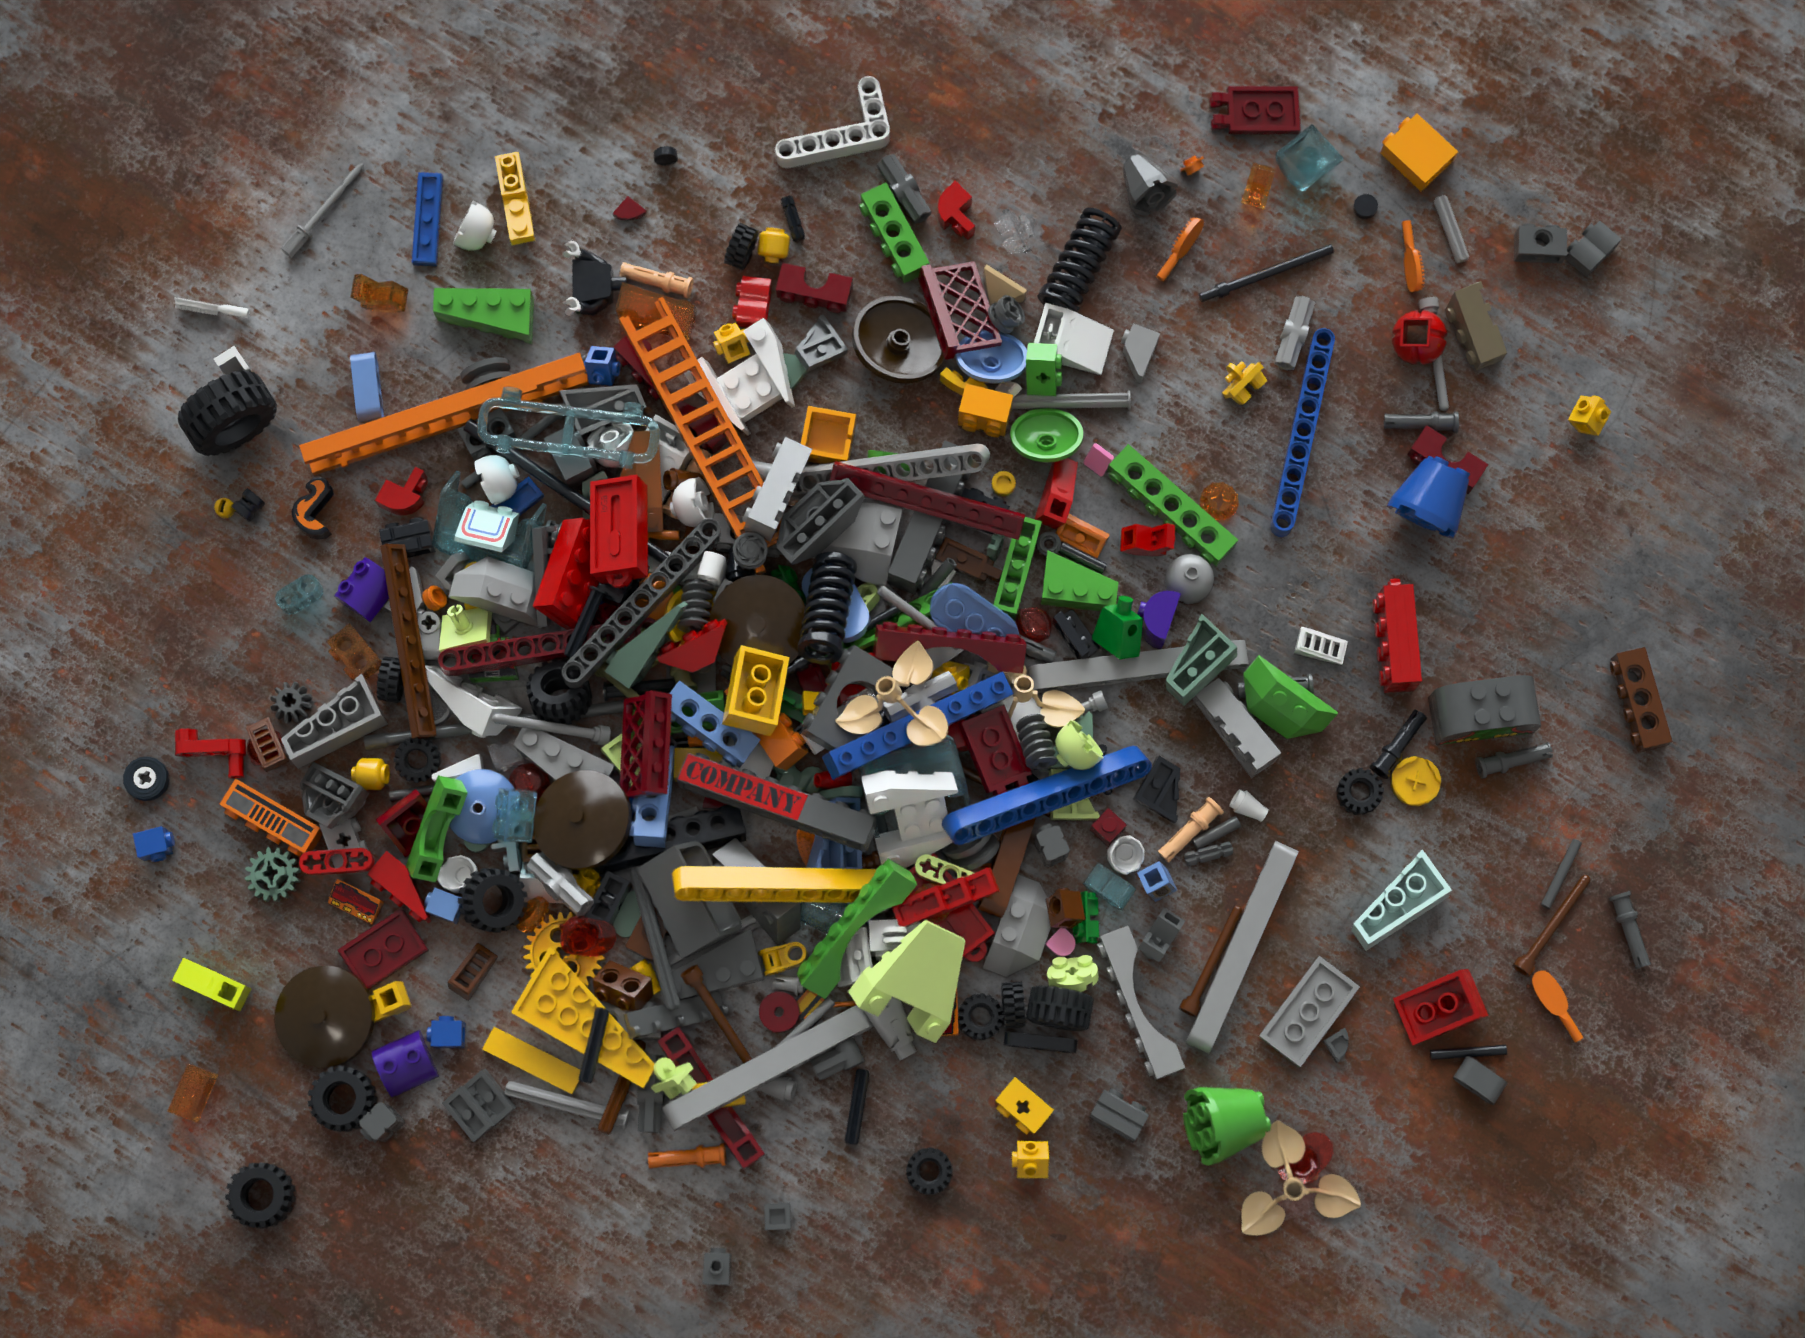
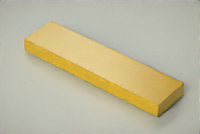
(532, 1060)

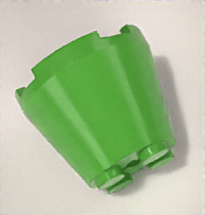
(1224, 1121)

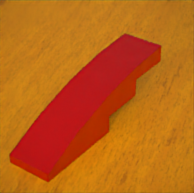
(946, 897)

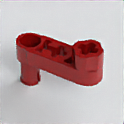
(189, 746)

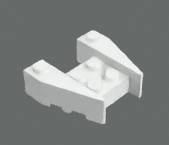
(753, 383)
(918, 812)

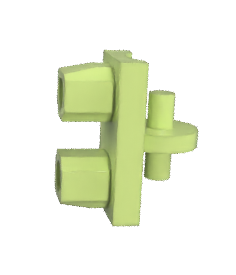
(673, 1079)

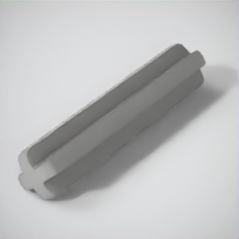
(1451, 229)

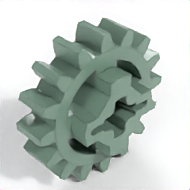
(270, 864)

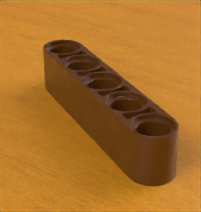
(1006, 866)

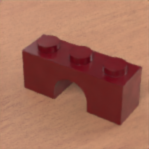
(833, 295)
(1431, 443)

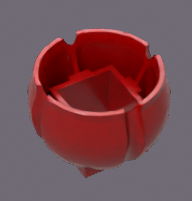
(1420, 353)

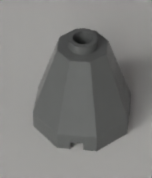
(1147, 185)

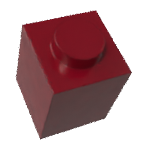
(1108, 827)

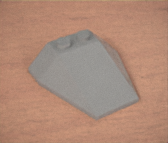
(870, 540)

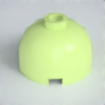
(1076, 747)

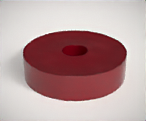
(787, 1020)

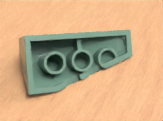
(637, 657)

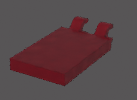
(1257, 110)
(995, 750)

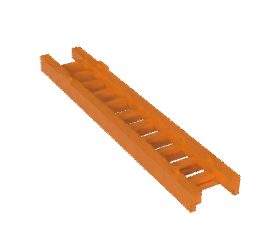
(439, 415)
(681, 422)

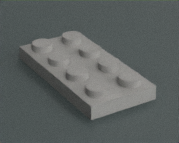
(1309, 1011)

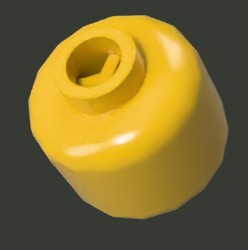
(773, 244)
(371, 773)

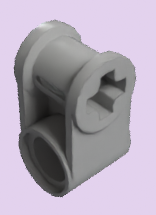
(430, 637)

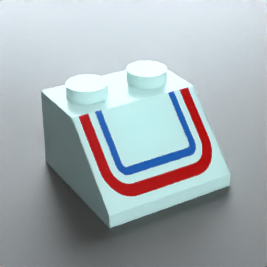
(487, 526)

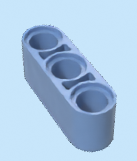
(367, 387)

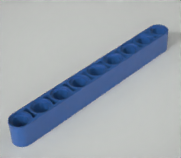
(1306, 421)
(1045, 795)

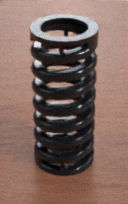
(1083, 262)
(835, 579)

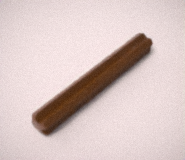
(616, 1100)

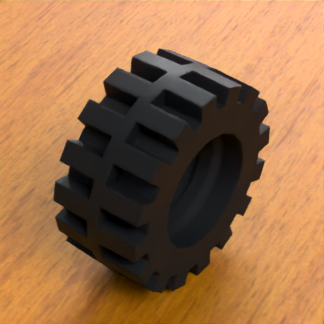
(390, 680)

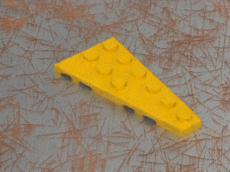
(565, 1009)

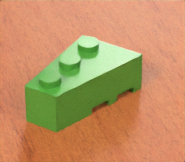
(1075, 585)

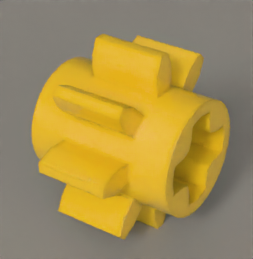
(588, 880)

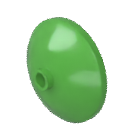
(1046, 435)

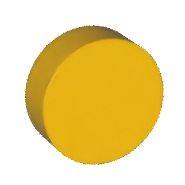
(1003, 483)

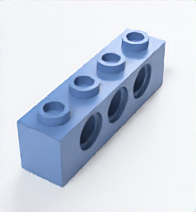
(713, 741)
(653, 832)

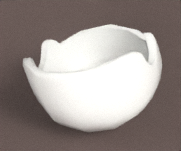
(1125, 854)
(455, 872)

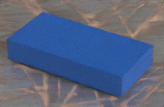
(525, 497)

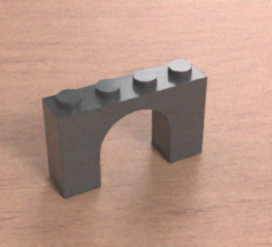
(853, 668)

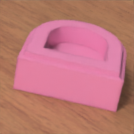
(1061, 943)

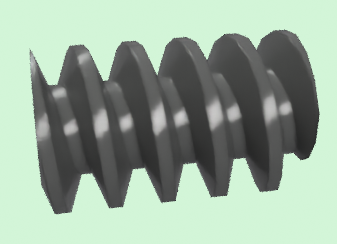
(696, 596)
(1035, 742)

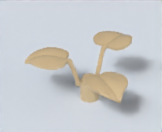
(912, 667)
(1056, 705)
(1286, 1146)

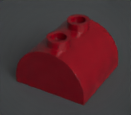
(403, 821)

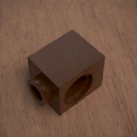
(1065, 908)

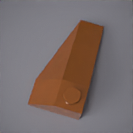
(651, 475)

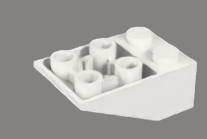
(1078, 338)
(672, 450)

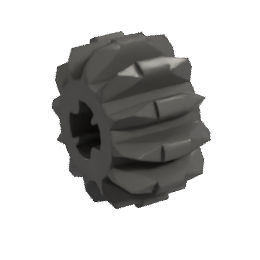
(284, 696)

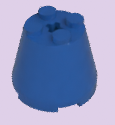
(1433, 496)

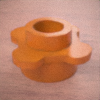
(1192, 165)

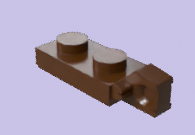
(969, 561)

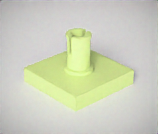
(464, 627)

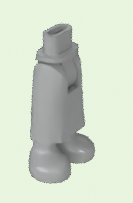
(894, 1028)

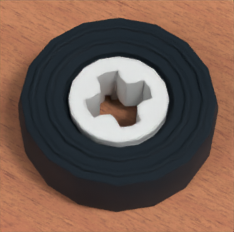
(143, 766)

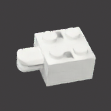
(886, 936)

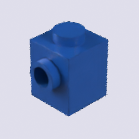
(154, 844)
(446, 1033)

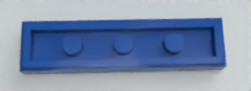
(427, 219)

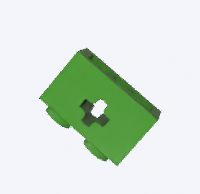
(1042, 369)

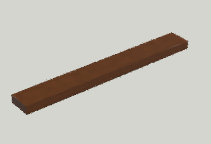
(408, 641)

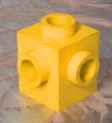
(731, 342)
(1589, 415)
(959, 671)
(1031, 1159)

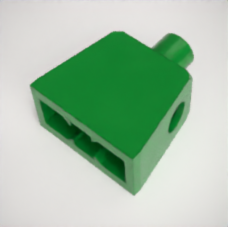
(1119, 629)

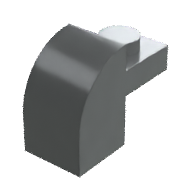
(1161, 935)

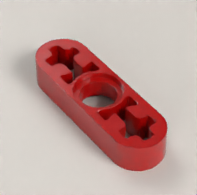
(355, 866)

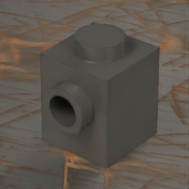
(717, 1267)

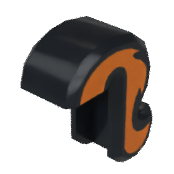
(310, 505)

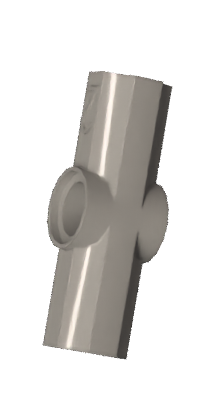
(1294, 333)
(921, 696)
(560, 884)

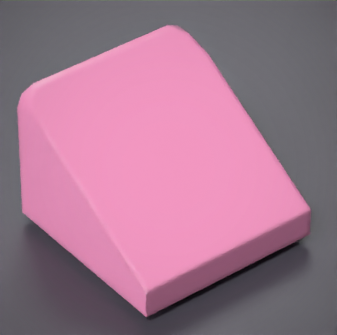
(1098, 459)

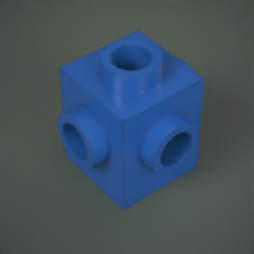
(601, 366)

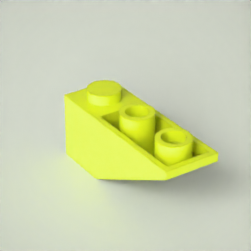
(211, 984)

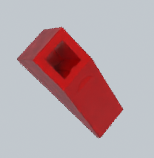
(1057, 494)
(396, 878)

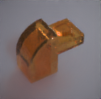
(1258, 185)
(379, 296)

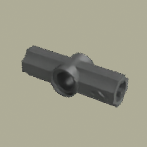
(904, 188)
(650, 1104)

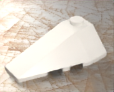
(469, 702)

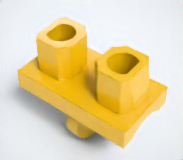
(1251, 375)

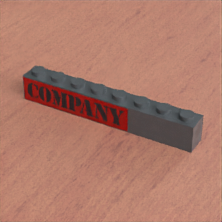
(777, 802)

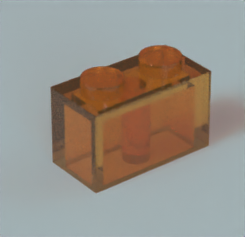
(192, 1093)

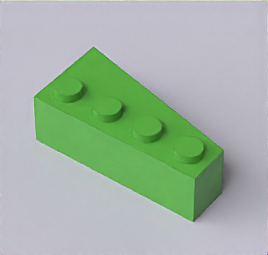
(489, 310)

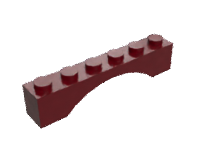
(627, 357)
(1003, 653)
(724, 1120)

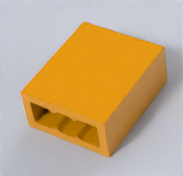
(1418, 151)

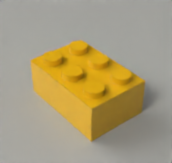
(755, 690)

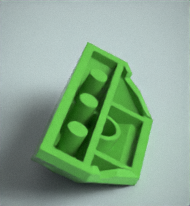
(1284, 702)

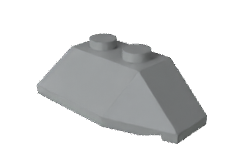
(498, 589)
(1021, 930)

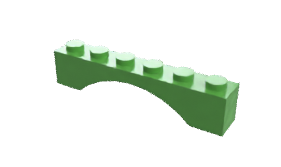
(886, 889)

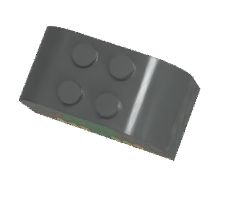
(1484, 709)

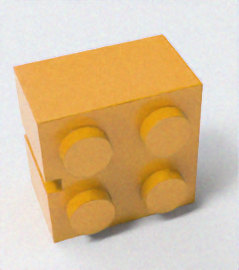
(985, 410)
(828, 434)

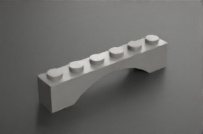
(1160, 1052)

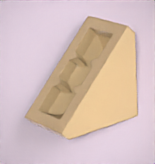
(999, 285)

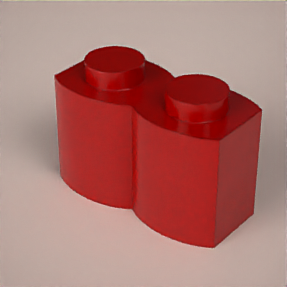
(753, 302)

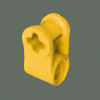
(781, 958)

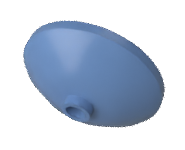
(994, 363)
(482, 788)

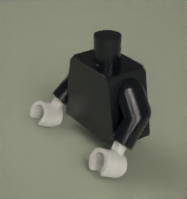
(591, 282)

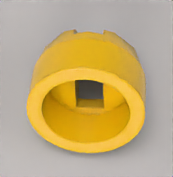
(228, 511)

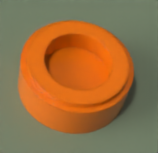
(434, 598)

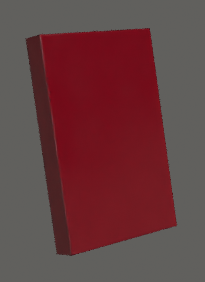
(383, 949)

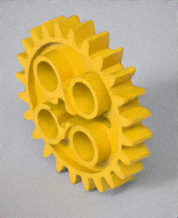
(543, 940)

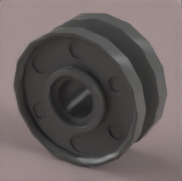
(485, 372)
(973, 853)

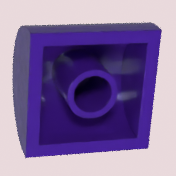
(364, 589)
(1157, 617)
(404, 1063)

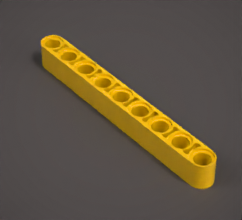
(769, 884)

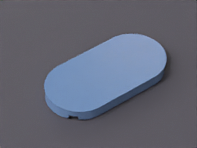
(960, 607)
(858, 615)

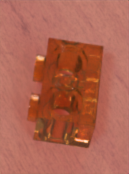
(358, 650)

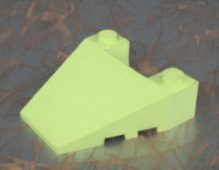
(919, 973)

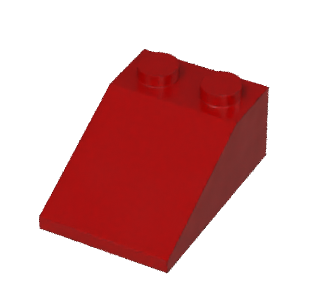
(1440, 1006)

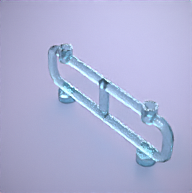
(512, 400)

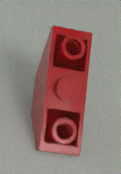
(695, 648)

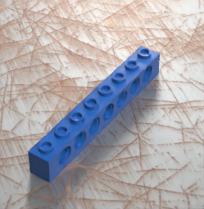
(894, 735)

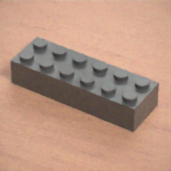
(922, 536)

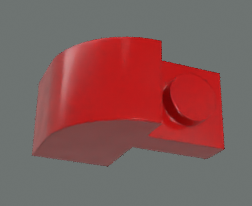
(951, 206)
(403, 500)
(1147, 540)

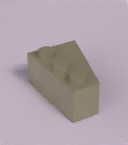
(1475, 327)

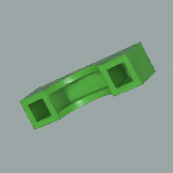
(427, 851)

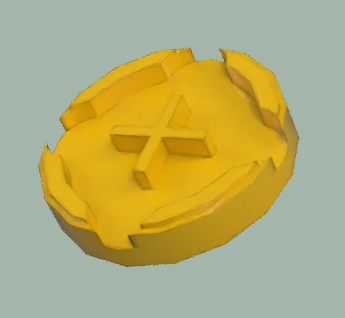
(1415, 781)

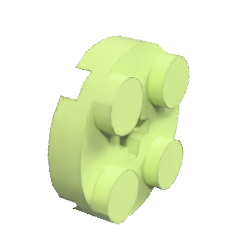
(1073, 973)

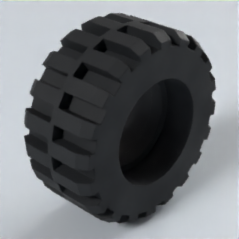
(227, 413)

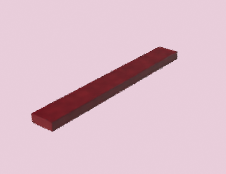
(931, 501)

